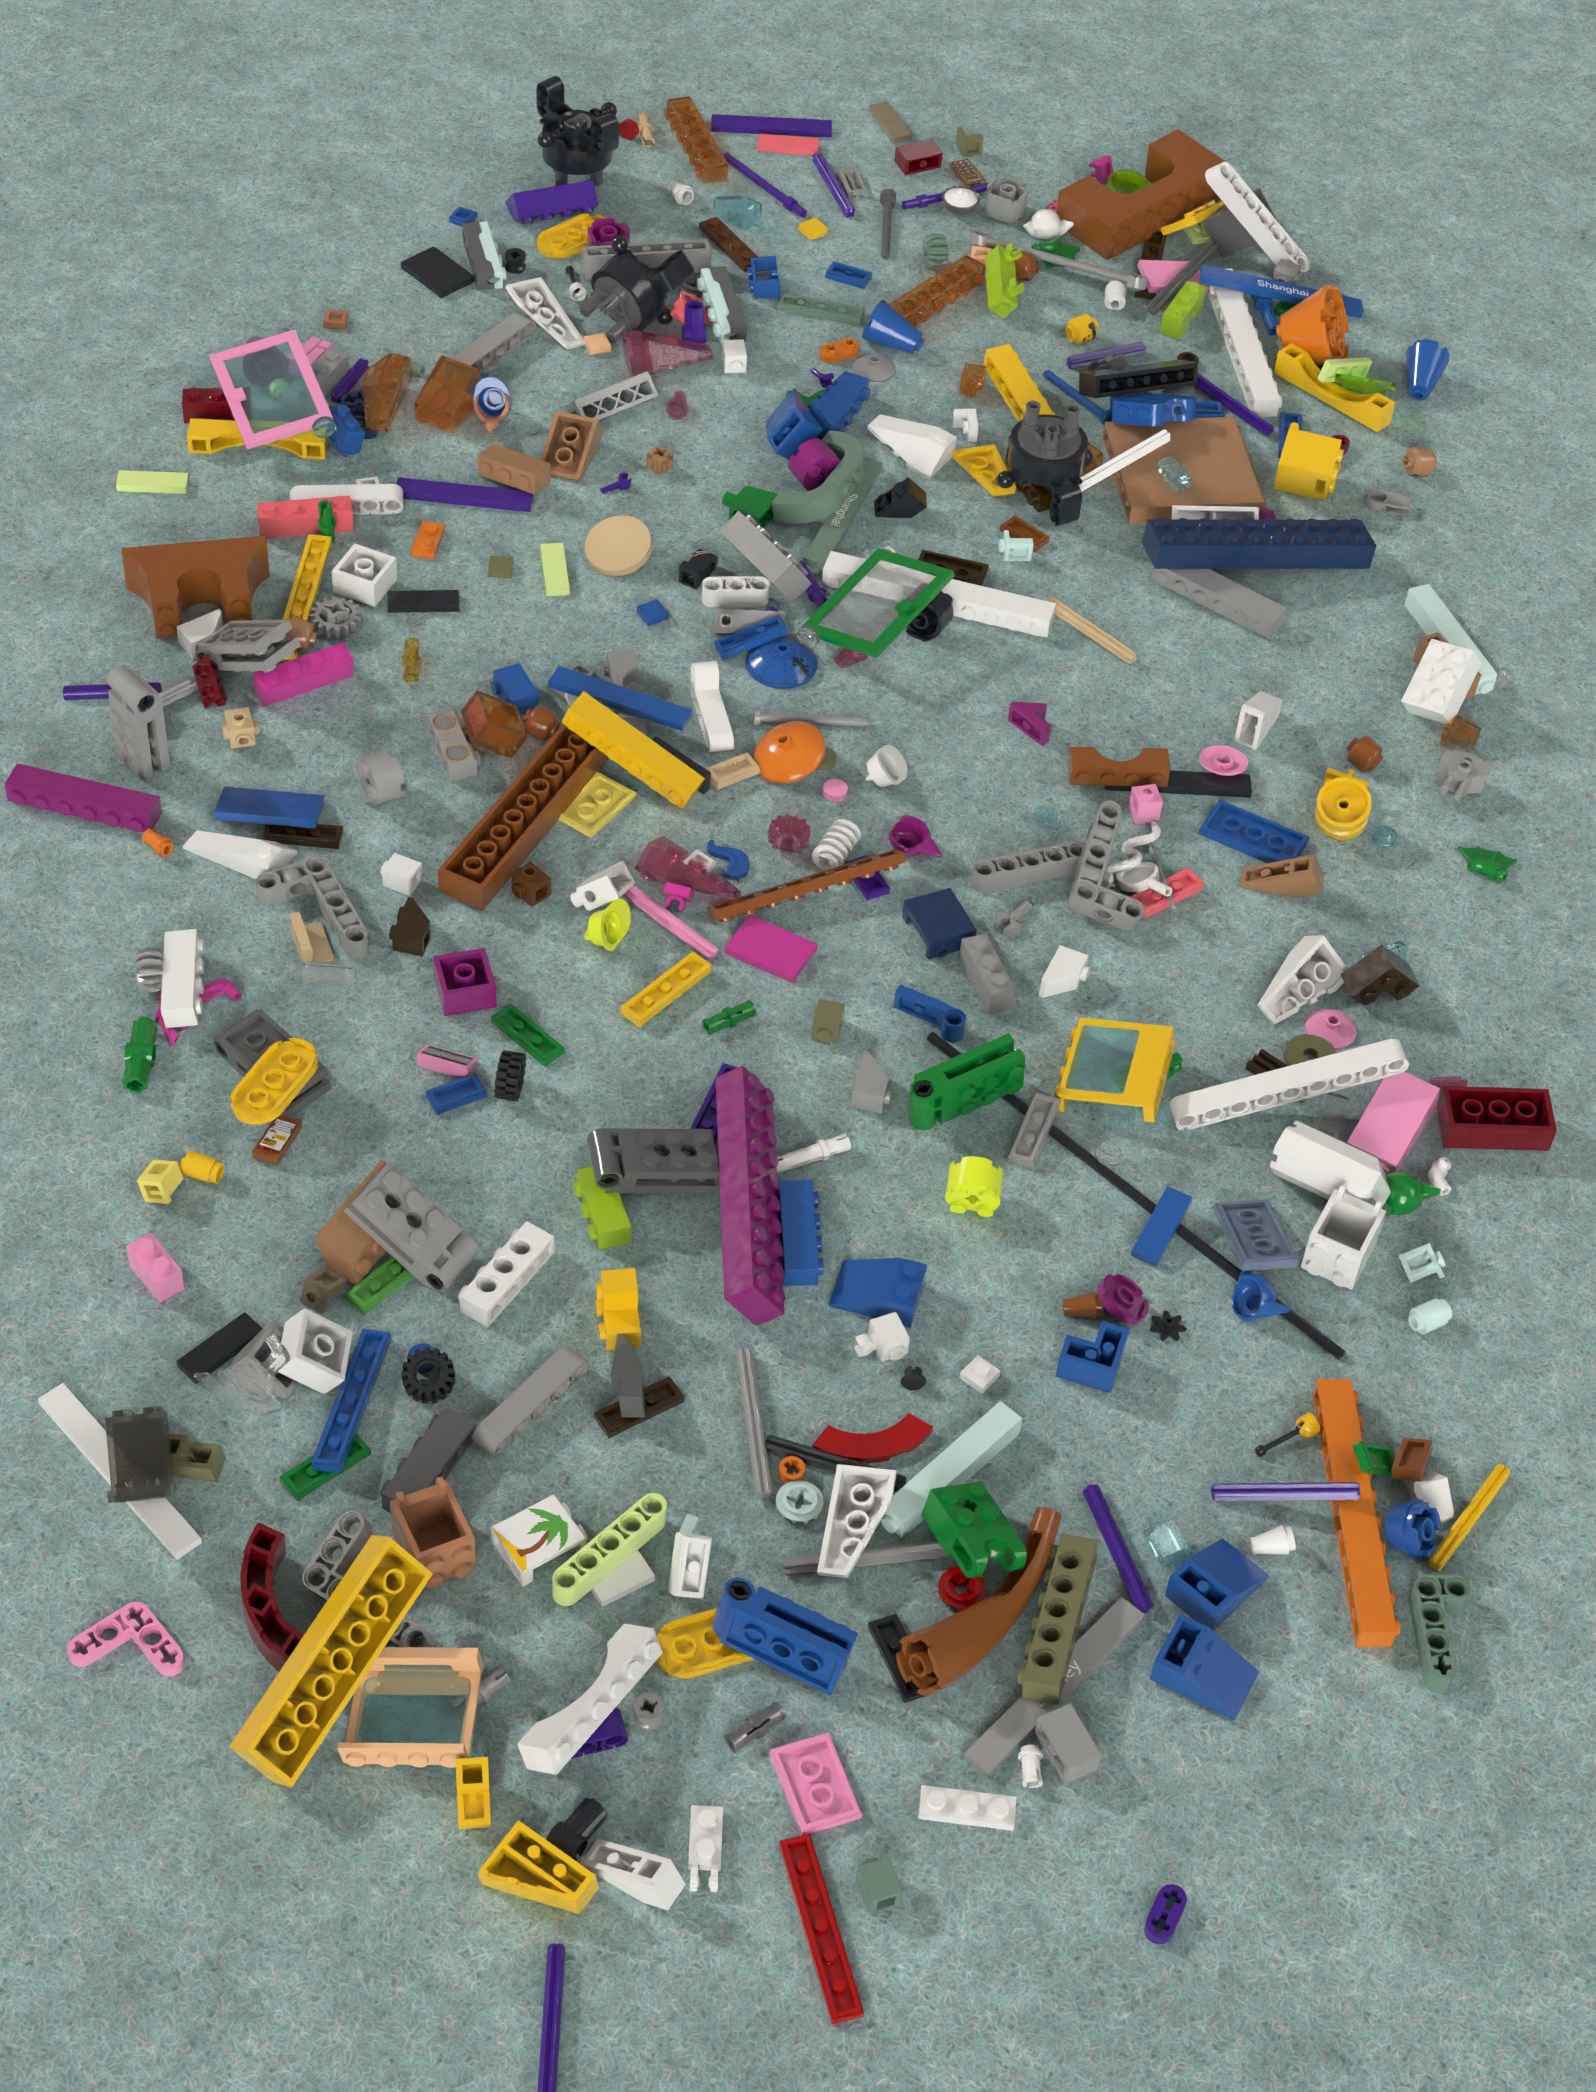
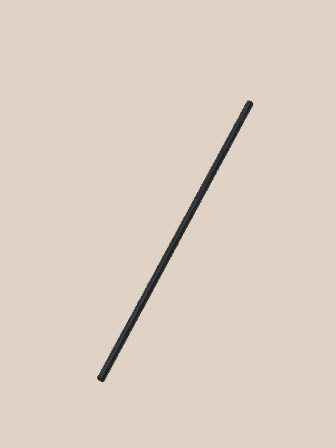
(1149, 1206)

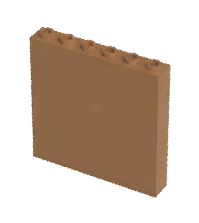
(1205, 447)

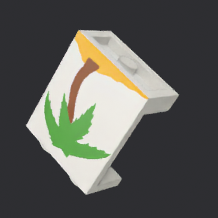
(536, 1537)

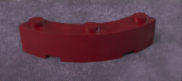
(261, 1611)

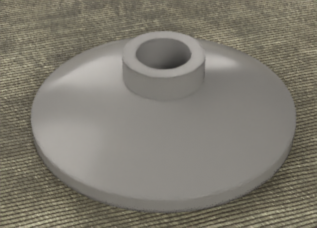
(874, 367)

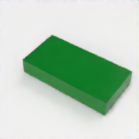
(1374, 1458)

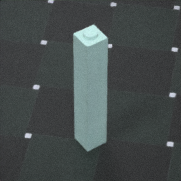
(1435, 617)
(952, 1466)

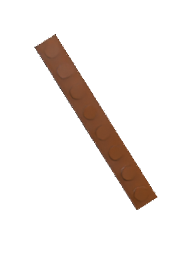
(797, 888)

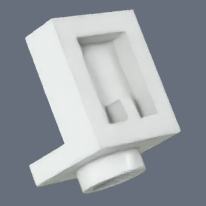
(967, 421)

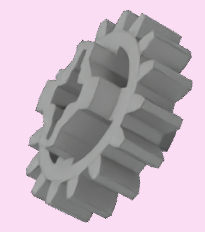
(336, 617)

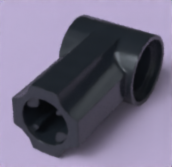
(575, 1832)

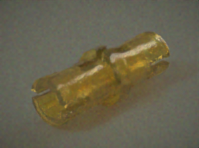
(411, 660)

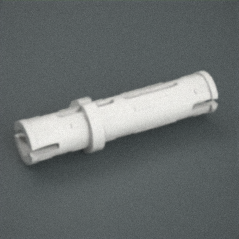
(820, 1150)

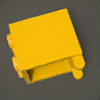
(1308, 464)

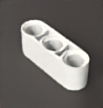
(735, 591)

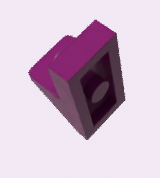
(1031, 720)

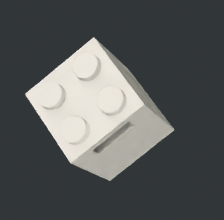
(1343, 1238)

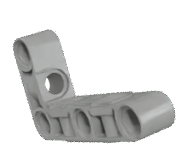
(317, 878)
(1100, 901)

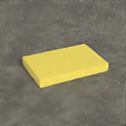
(597, 804)

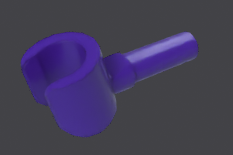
(825, 379)
(623, 484)

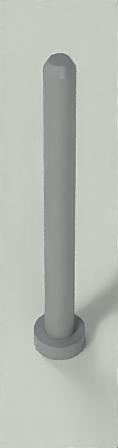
(812, 719)

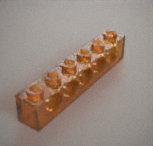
(696, 140)
(940, 290)

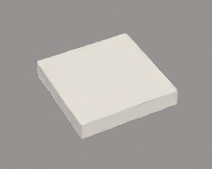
(625, 1579)

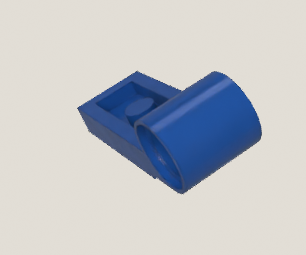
(932, 1010)

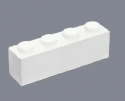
(182, 978)

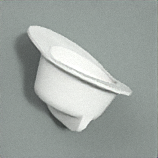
(887, 767)

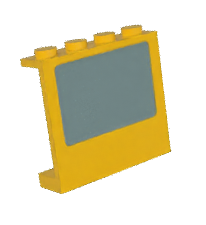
(1117, 1064)

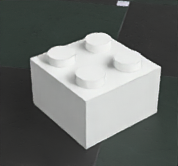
(364, 575)
(316, 1351)

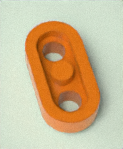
(839, 350)

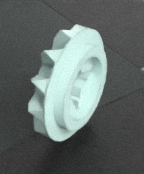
(791, 1492)

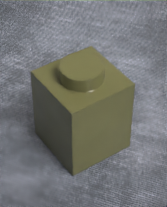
(828, 1021)

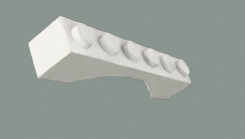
(557, 1738)

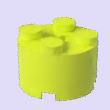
(974, 1186)

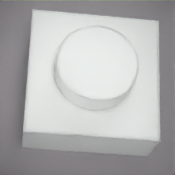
(980, 1374)

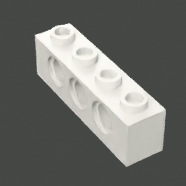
(506, 1274)

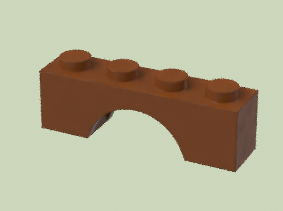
(1089, 767)

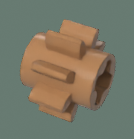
(659, 460)

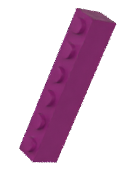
(83, 798)

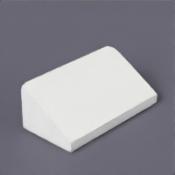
(689, 1565)

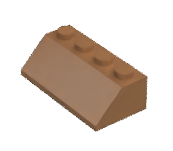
(346, 1245)

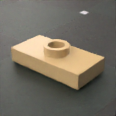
(733, 770)

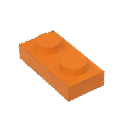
(428, 540)

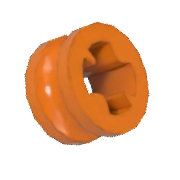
(788, 1462)

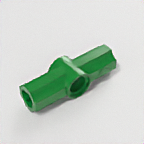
(140, 1054)

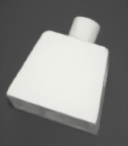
(603, 887)

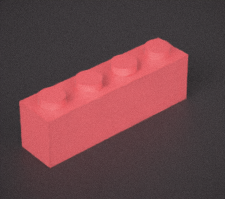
(301, 516)

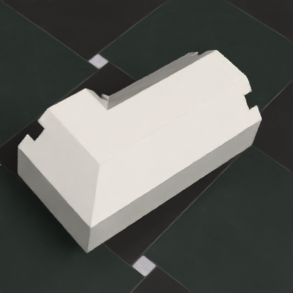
(1325, 1164)

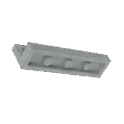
(615, 390)

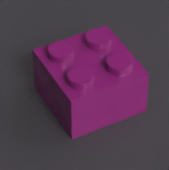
(464, 981)

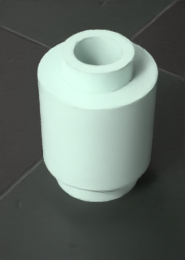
(1430, 1316)

